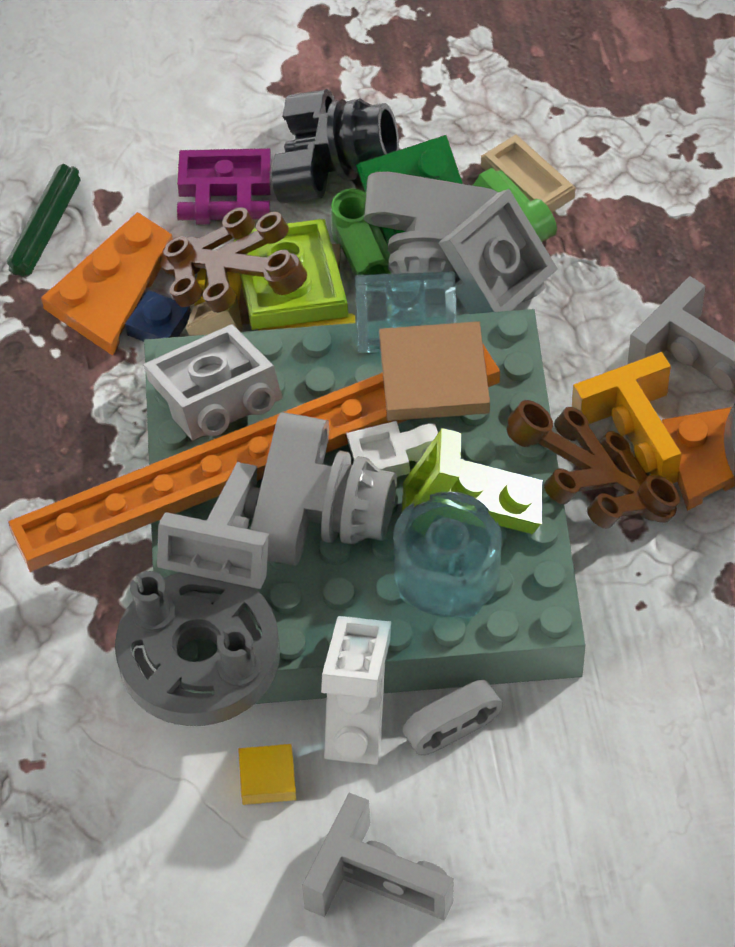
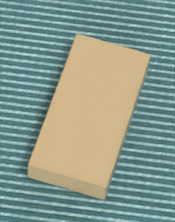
(529, 172)

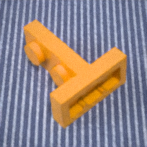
(627, 398)

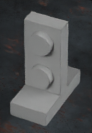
(679, 331)
(222, 544)
(372, 867)

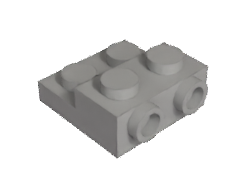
(497, 257)
(214, 382)

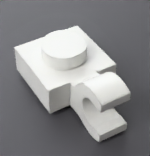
(389, 448)

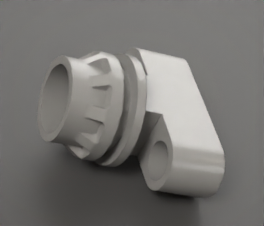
(427, 214)
(302, 490)

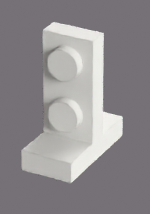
(355, 689)

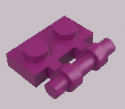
(223, 173)

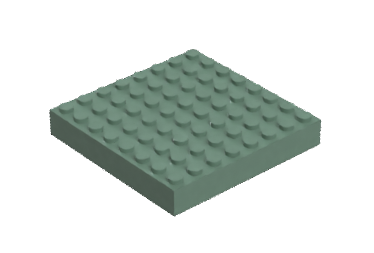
(521, 633)

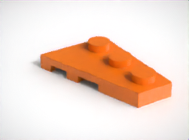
(109, 282)
(702, 454)

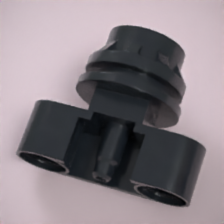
(329, 139)

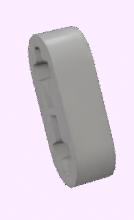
(452, 717)

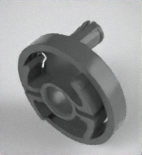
(168, 621)

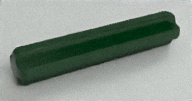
(43, 220)

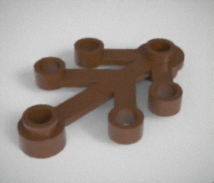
(186, 256)
(645, 495)

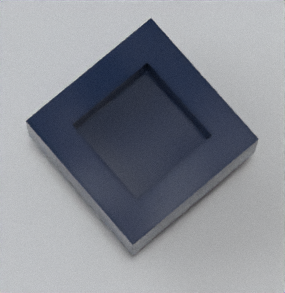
(157, 318)

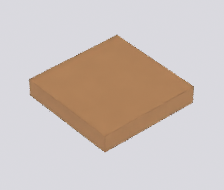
(434, 371)

